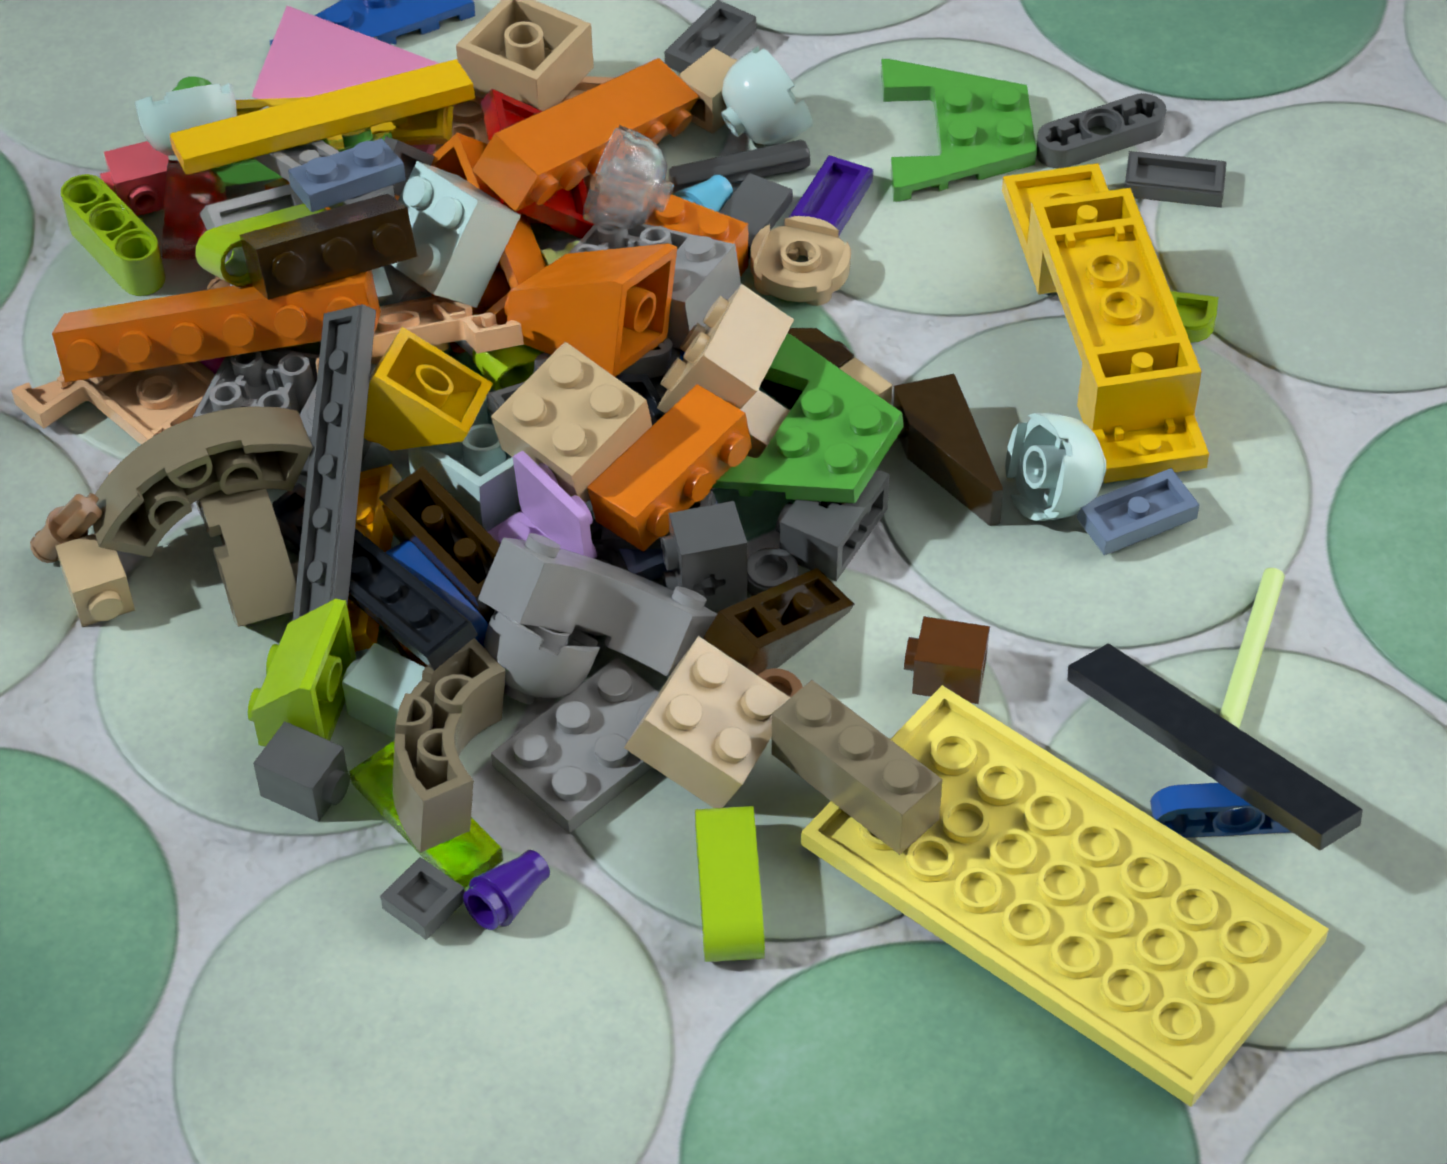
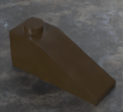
(947, 444)
(778, 621)

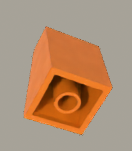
(599, 302)

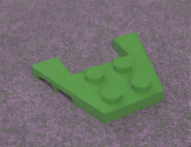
(979, 124)
(827, 439)

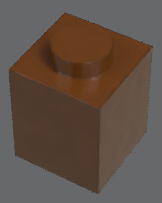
(948, 656)

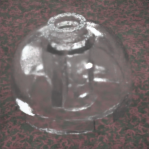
(628, 182)

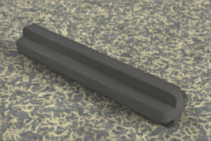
(736, 166)

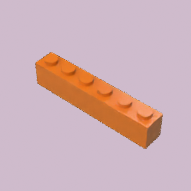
(568, 139)
(199, 326)

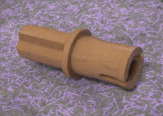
(65, 525)

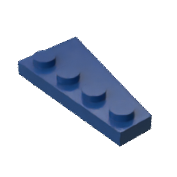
(395, 17)

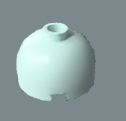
(762, 100)
(182, 111)
(1054, 466)

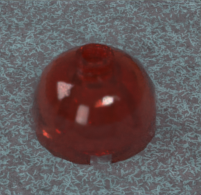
(183, 203)

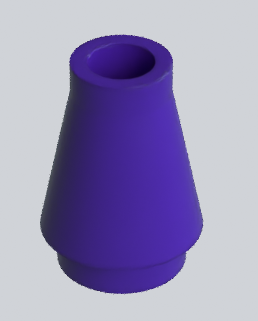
(503, 891)

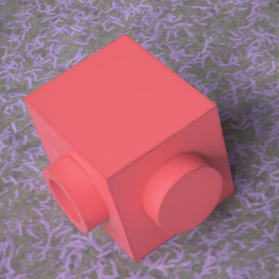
(137, 176)

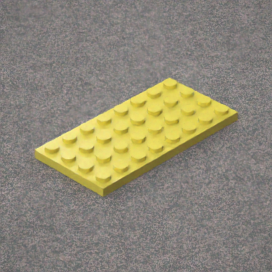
(1080, 900)

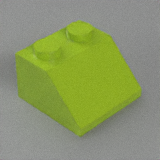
(305, 674)

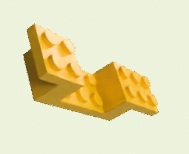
(1133, 347)

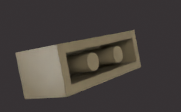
(856, 766)

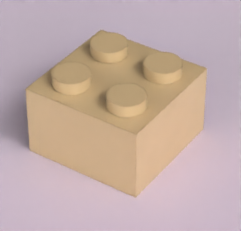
(527, 53)
(730, 351)
(572, 419)
(707, 724)

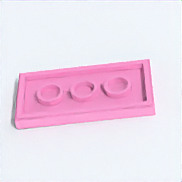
(321, 57)

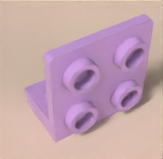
(546, 510)

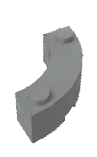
(565, 590)

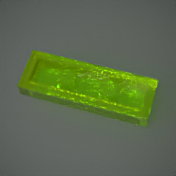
(458, 857)

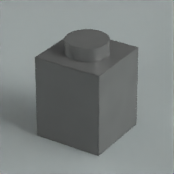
(302, 772)

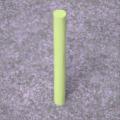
(1252, 646)

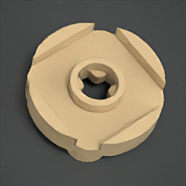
(800, 281)

